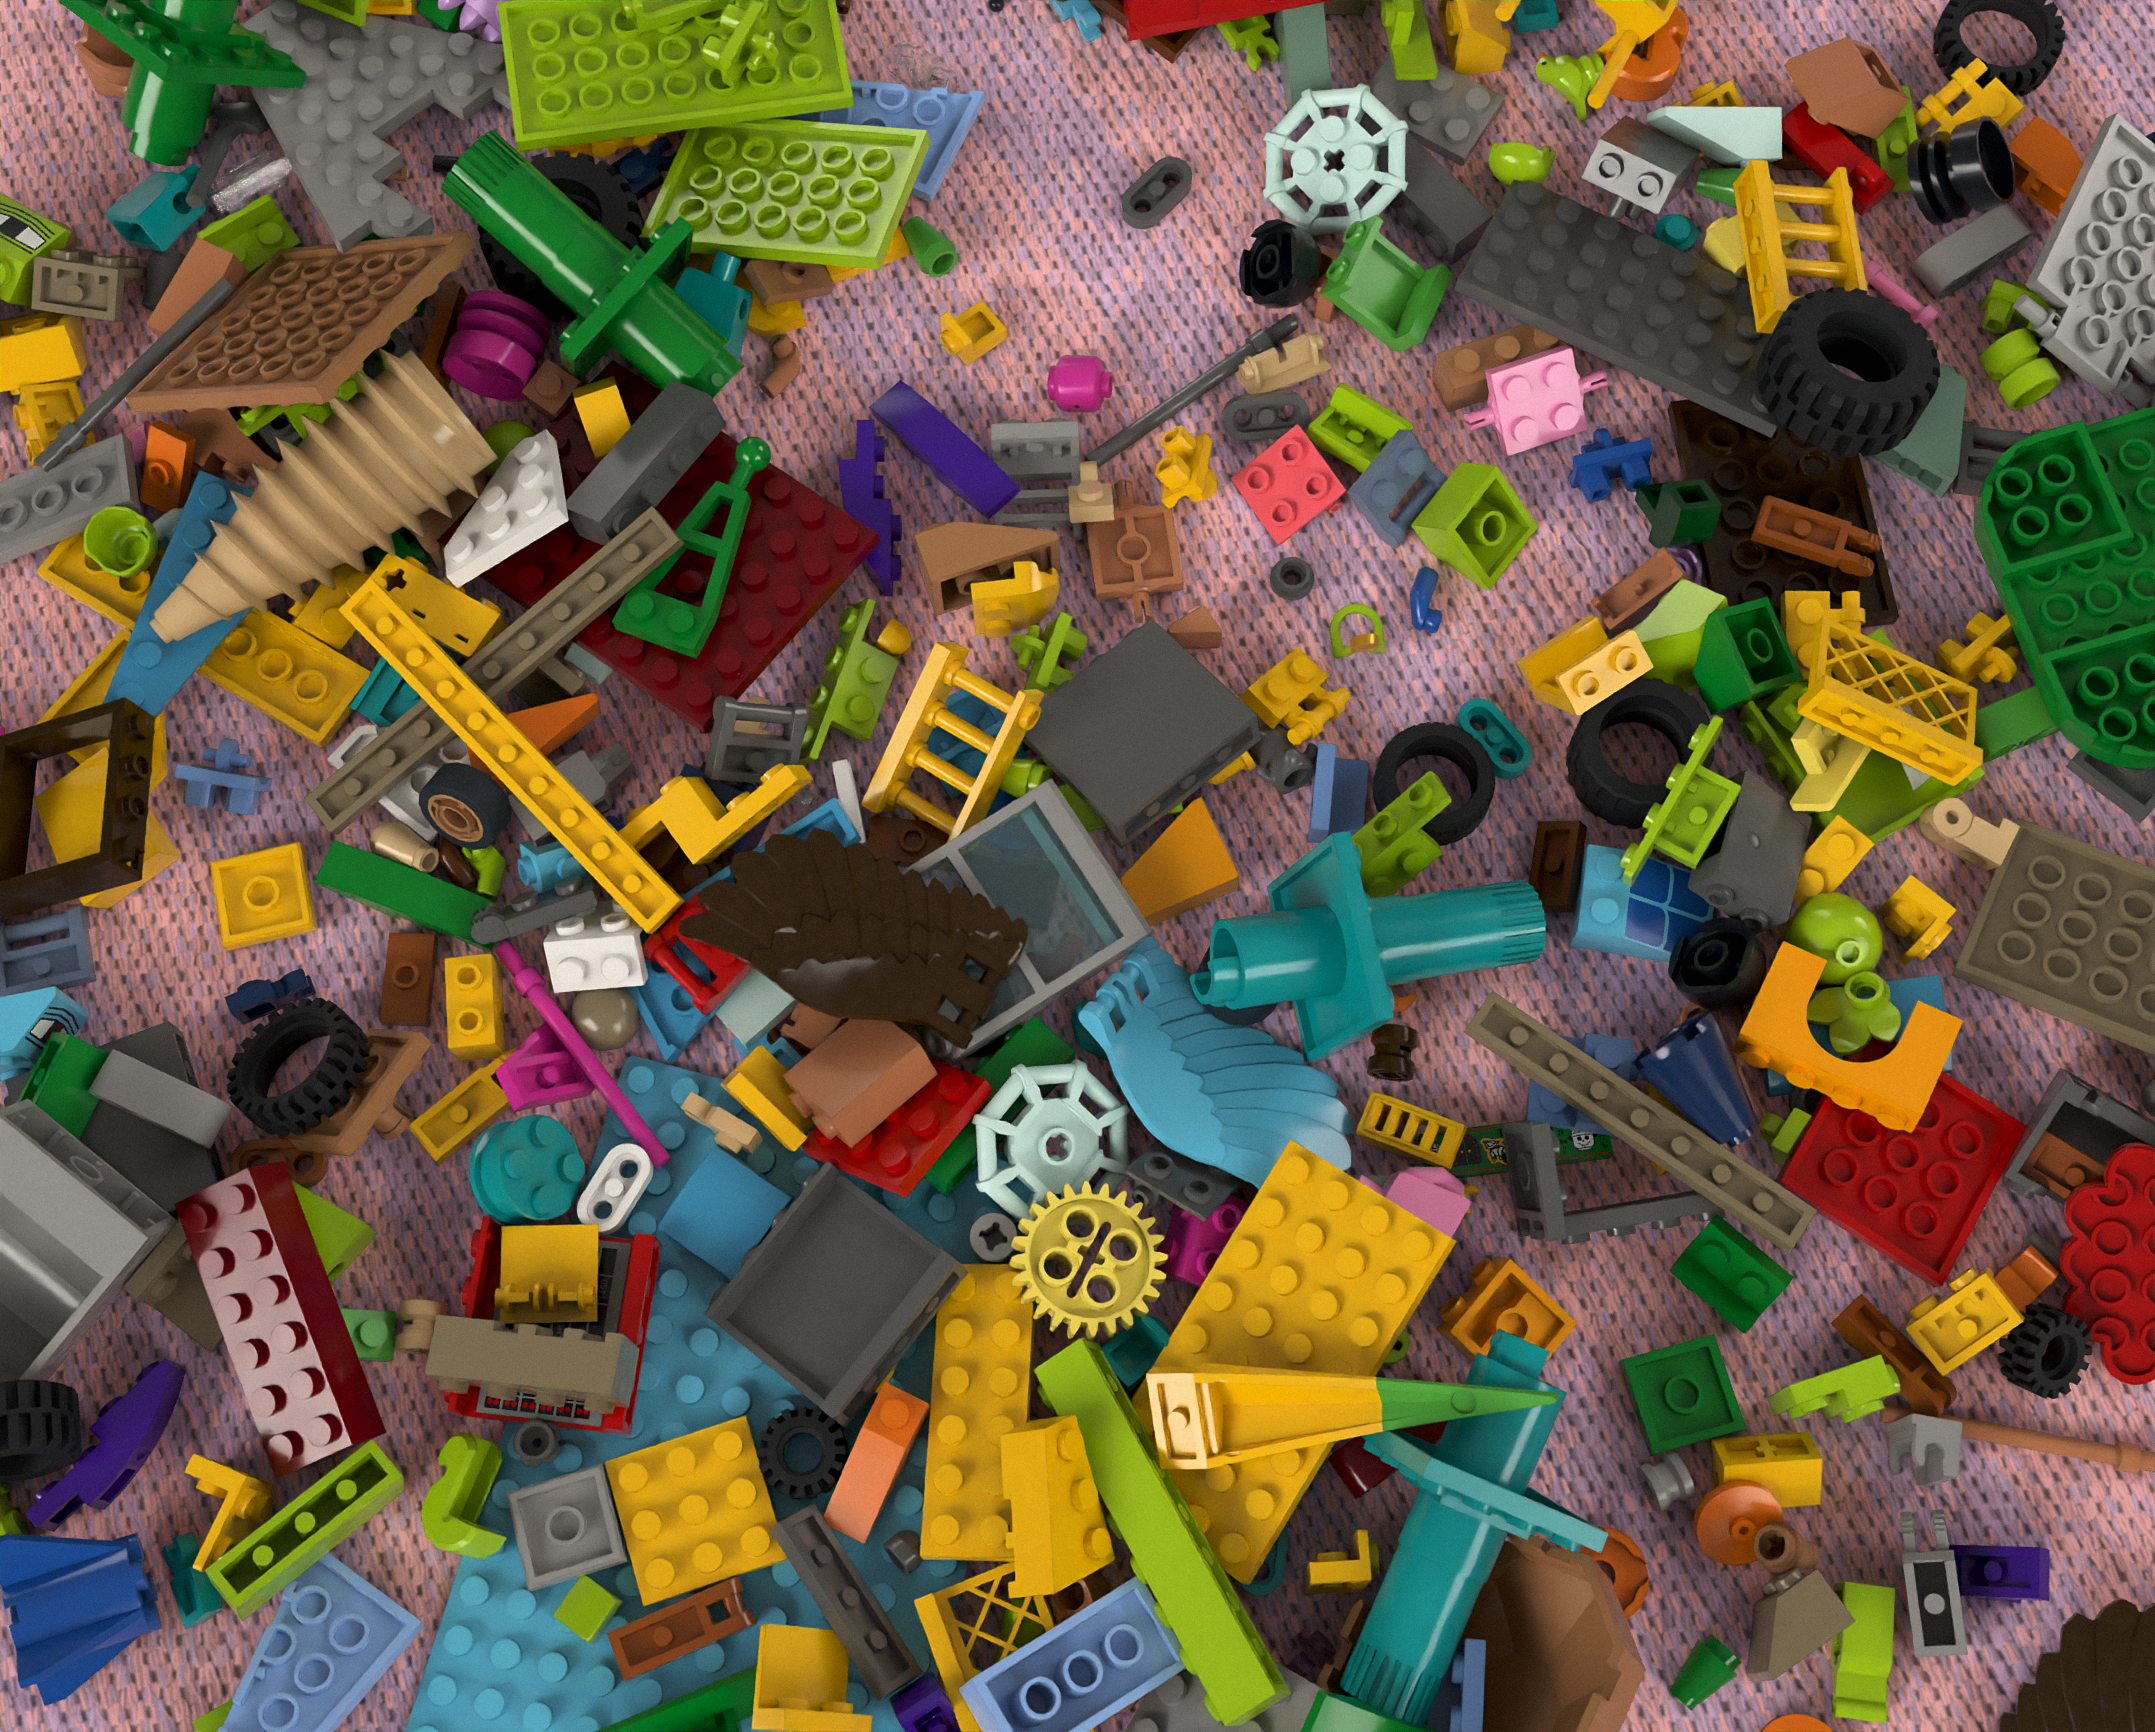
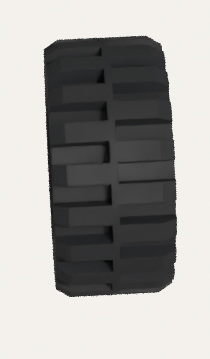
(594, 190)
(1829, 406)

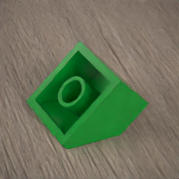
(1743, 656)

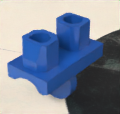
(1609, 460)

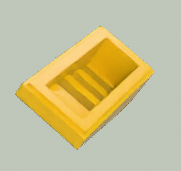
(1374, 1117)

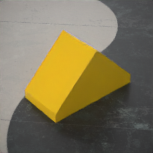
(602, 415)

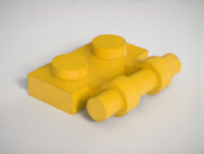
(1990, 101)
(1798, 618)
(1285, 687)

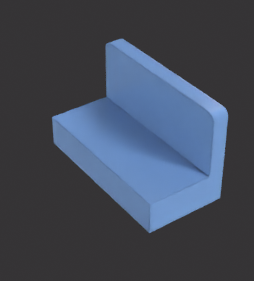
(1337, 794)

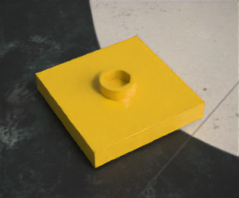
(263, 896)

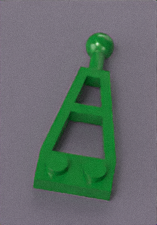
(677, 623)

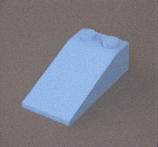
(1079, 1668)

